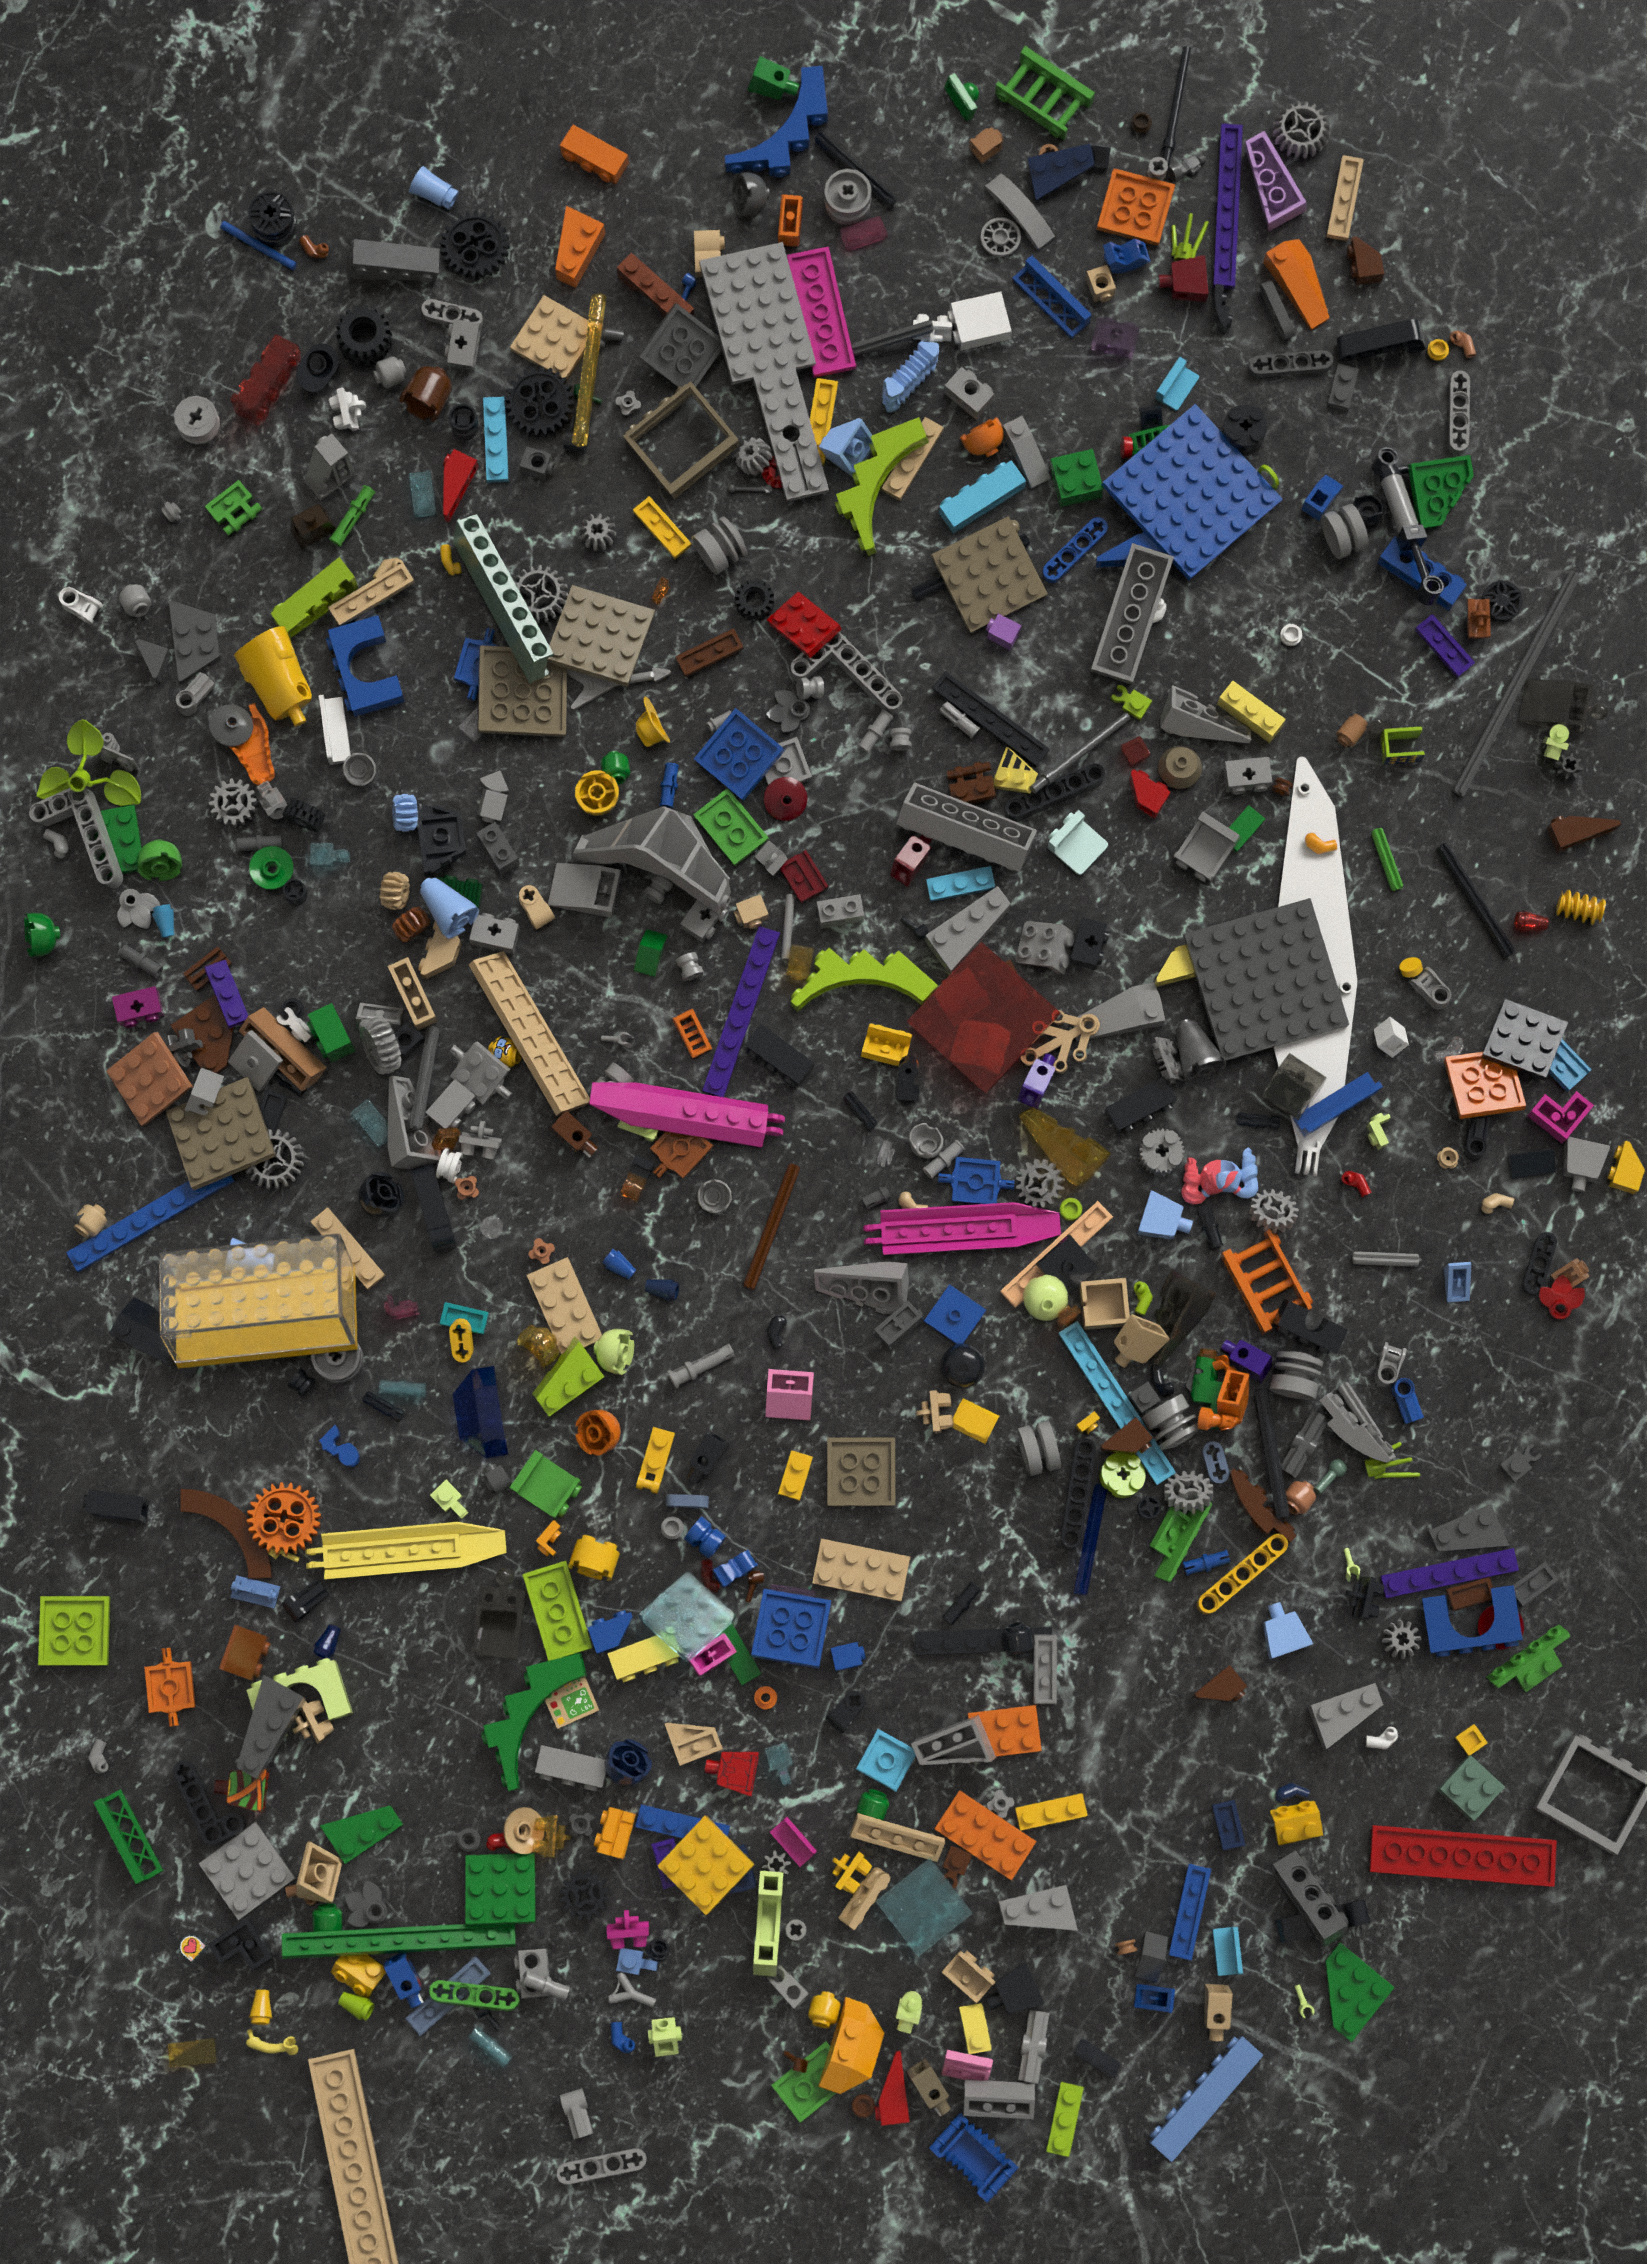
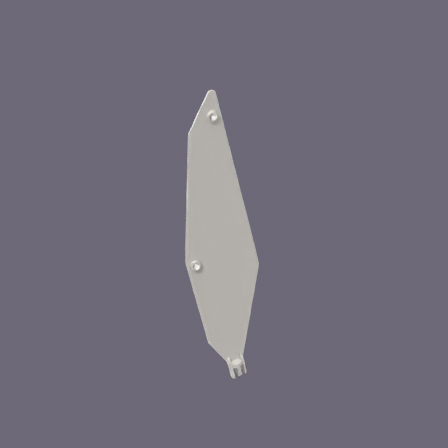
(1322, 880)

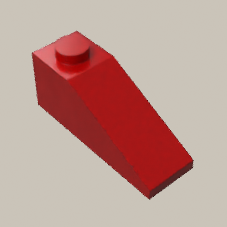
(458, 474)
(893, 2099)

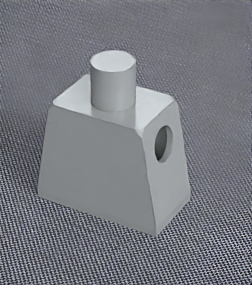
(1583, 1161)

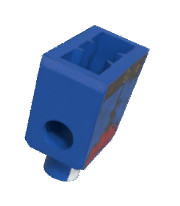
(399, 1969)

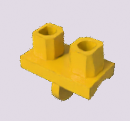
(846, 1881)

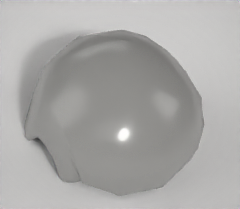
(359, 769)
(925, 1141)
(714, 1196)

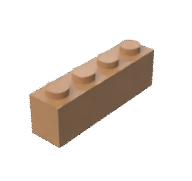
(298, 1062)

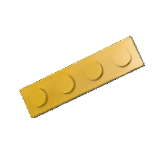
(822, 410)

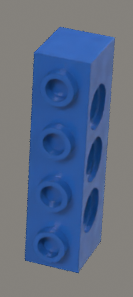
(1409, 573)

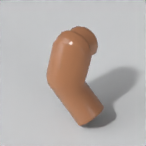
(1465, 341)

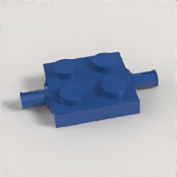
(468, 664)
(975, 1181)

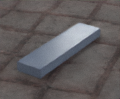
(430, 2012)

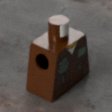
(564, 1129)

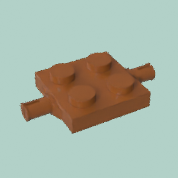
(679, 1153)

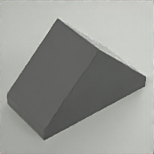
(155, 658)
(1152, 1957)

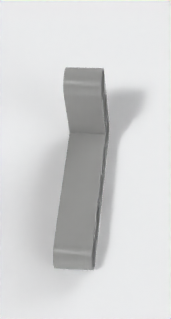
(850, 667)
(87, 828)

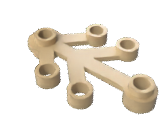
(1065, 1039)

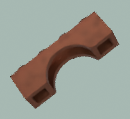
(642, 279)

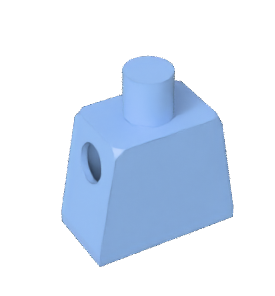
(1162, 1218)
(1284, 1632)

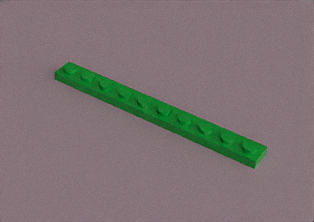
(396, 1940)

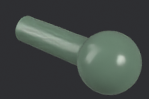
(1336, 1469)

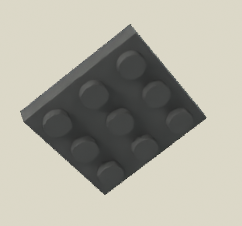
(681, 348)

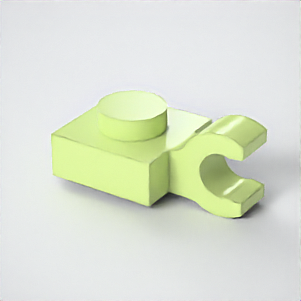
(448, 1498)

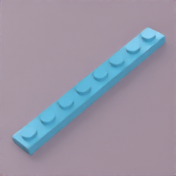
(1113, 1396)

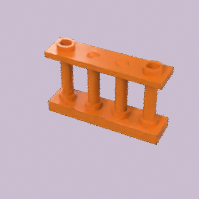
(1244, 1280)

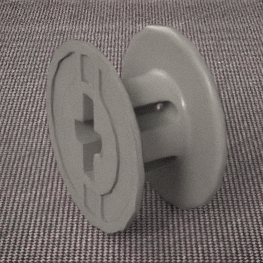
(195, 408)

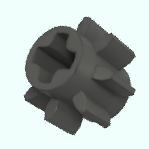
(1568, 761)

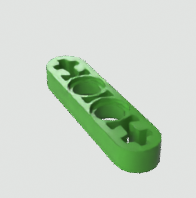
(475, 1991)

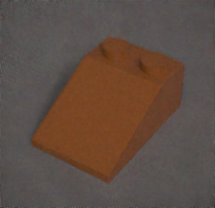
(245, 1653)

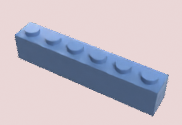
(1205, 2098)

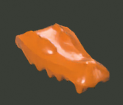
(256, 752)

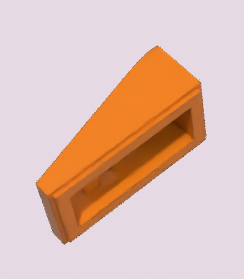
(690, 1013)

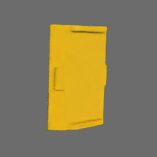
(974, 1421)

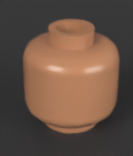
(1300, 1497)

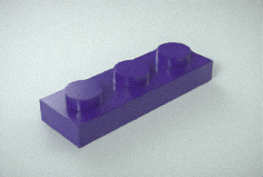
(1444, 646)
(226, 993)

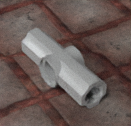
(1033, 2046)

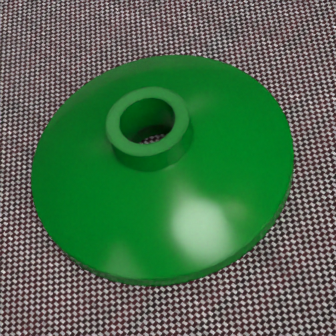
(271, 857)

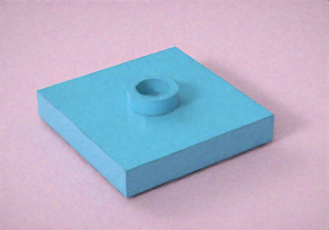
(886, 1760)

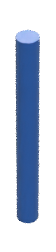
(258, 245)

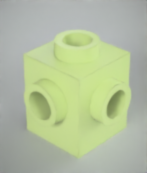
(664, 2032)

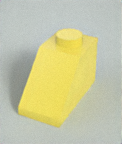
(1177, 967)
(975, 2028)

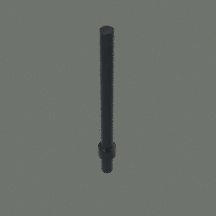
(1170, 143)

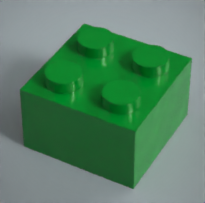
(1076, 478)
(333, 1037)

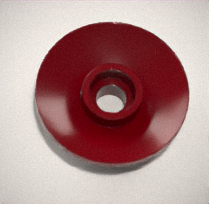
(777, 791)

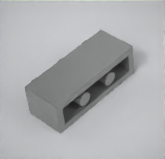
(571, 1768)
(999, 2099)

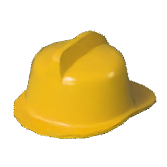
(649, 726)

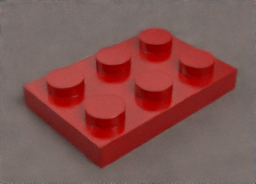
(804, 624)

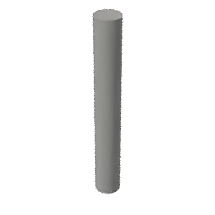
(787, 929)

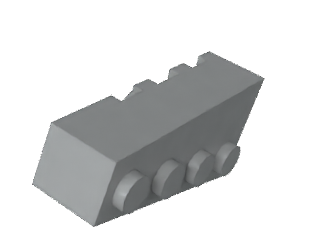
(964, 931)

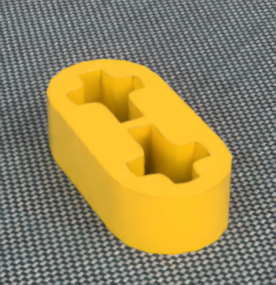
(466, 1339)

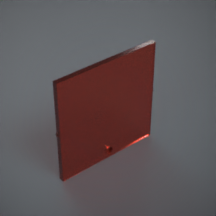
(983, 1017)

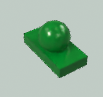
(962, 96)

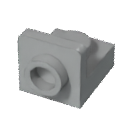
(771, 857)

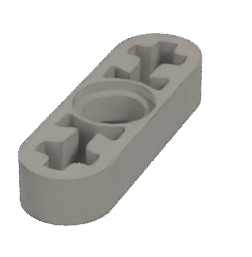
(435, 316)

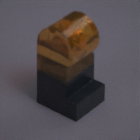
(637, 1177)

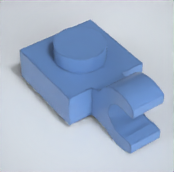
(632, 1961)

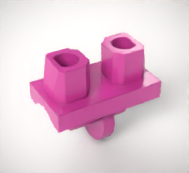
(628, 1927)

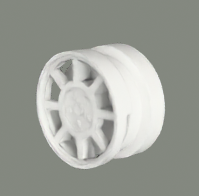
(449, 1165)

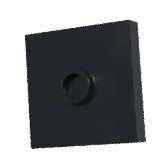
(1067, 1263)

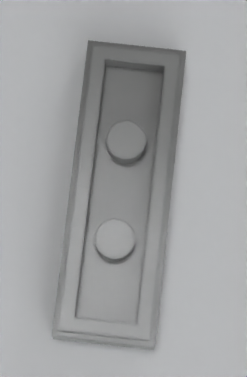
(1045, 1669)

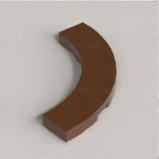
(233, 1520)

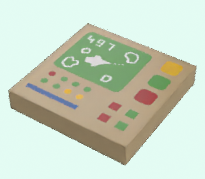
(571, 1703)

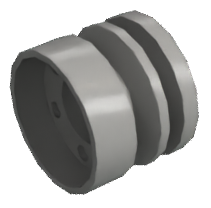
(723, 543)
(1296, 1375)
(1171, 1422)

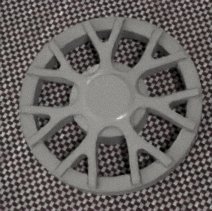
(1000, 237)

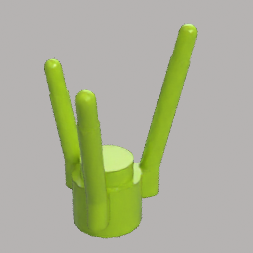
(1184, 249)
(1376, 1467)

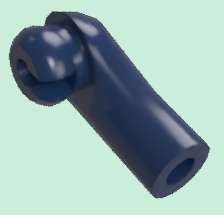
(1289, 1791)

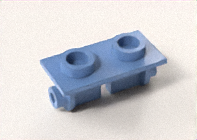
(255, 1591)

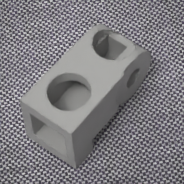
(788, 1987)

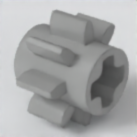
(780, 1859)

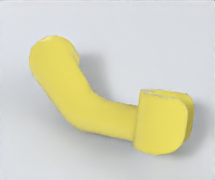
(287, 2046)

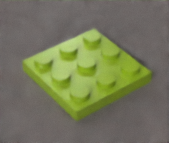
(74, 1631)

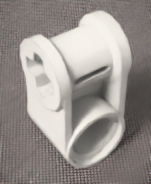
(83, 607)

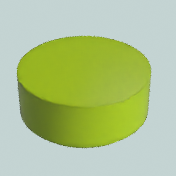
(1070, 1209)

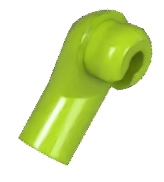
(1144, 1296)

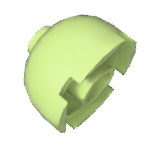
(1045, 1297)
(614, 1350)

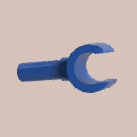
(690, 282)

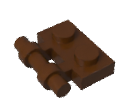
(972, 790)

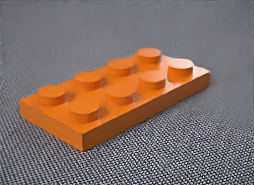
(985, 1835)

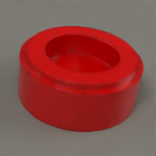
(1126, 447)

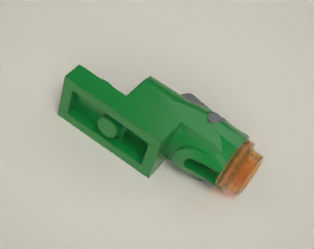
(1203, 1380)

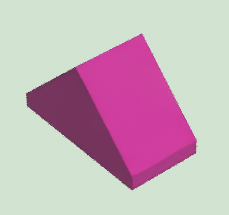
(713, 1655)

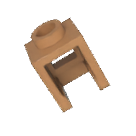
(986, 144)

